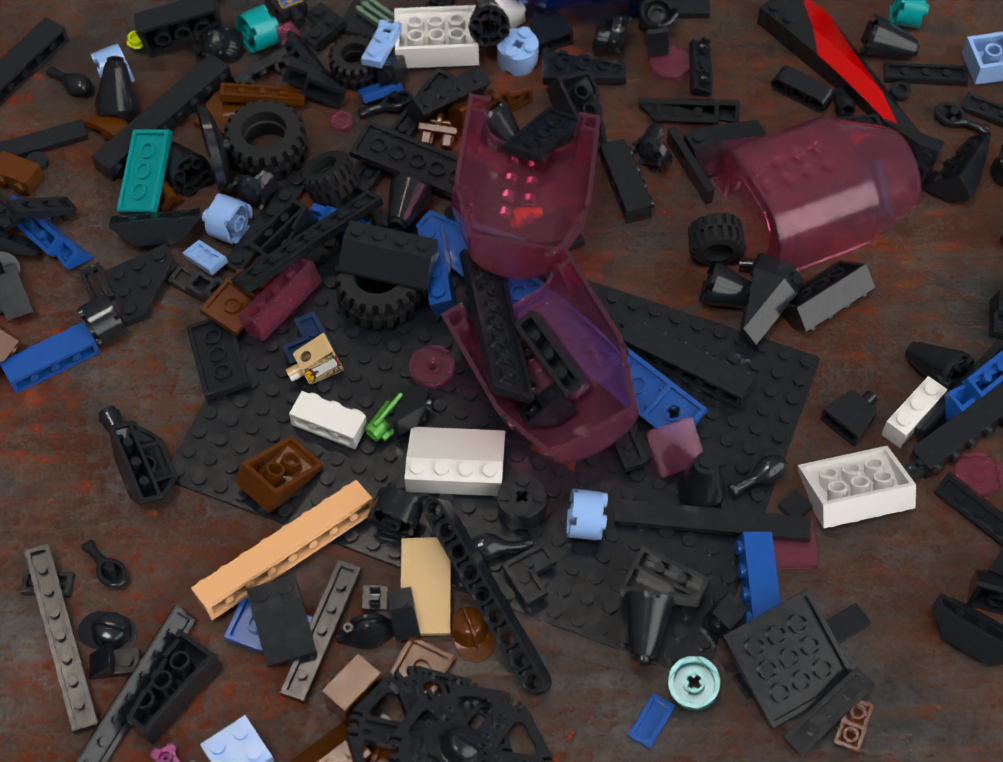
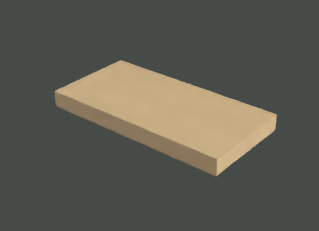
(429, 575)

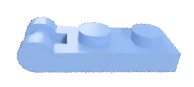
(381, 43)

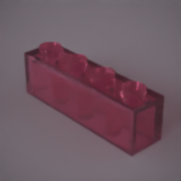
(280, 299)

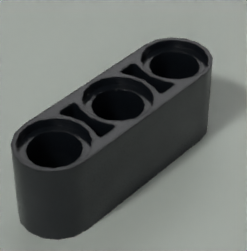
(802, 88)

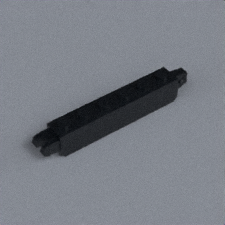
(957, 435)

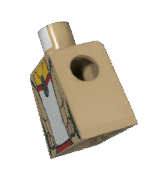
(315, 361)

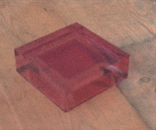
(283, 29)

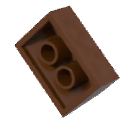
(331, 748)

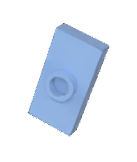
(205, 257)

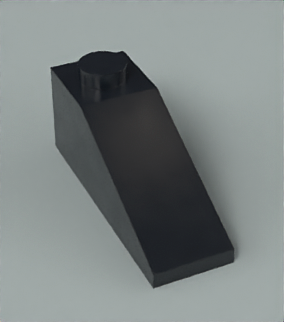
(922, 146)

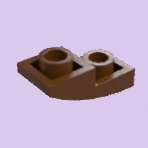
(108, 124)
(854, 726)

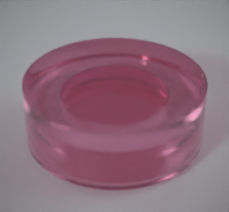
(342, 121)

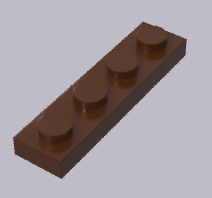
(251, 93)

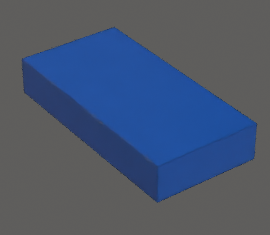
(377, 91)
(651, 721)

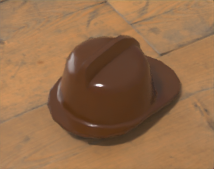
(471, 635)

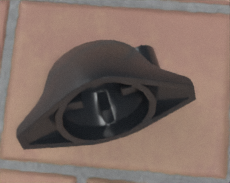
(366, 631)

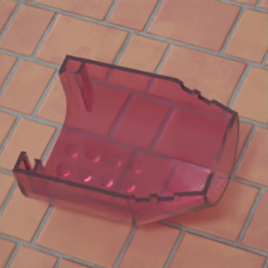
(824, 185)
(520, 208)
(595, 344)

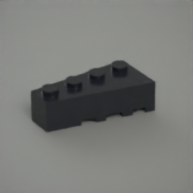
(174, 22)
(173, 686)

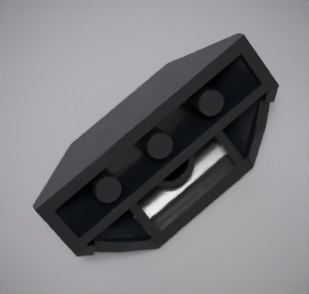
(156, 227)
(142, 462)
(969, 630)

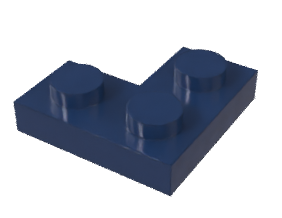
(308, 328)

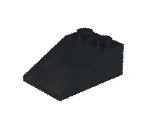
(281, 621)

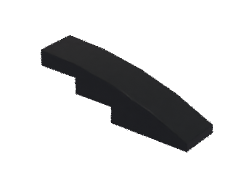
(194, 283)

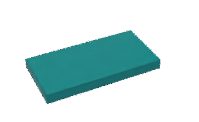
(144, 171)

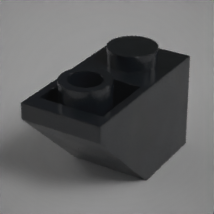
(548, 408)

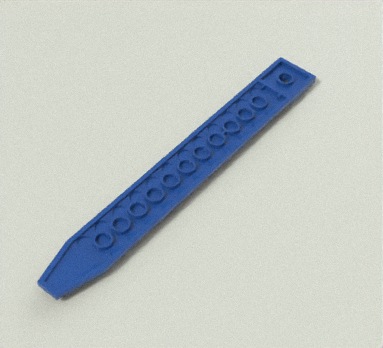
(653, 390)

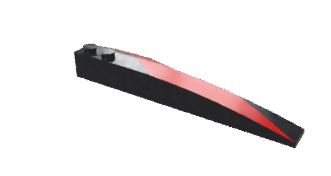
(823, 47)

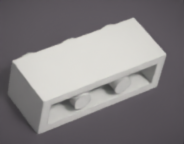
(328, 419)
(903, 422)

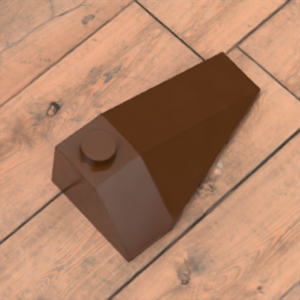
(514, 98)

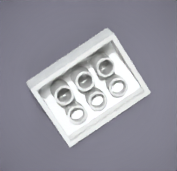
(436, 36)
(455, 461)
(857, 486)

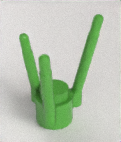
(378, 426)

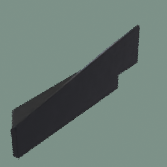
(691, 109)

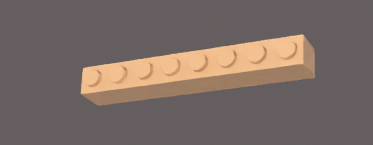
(283, 549)

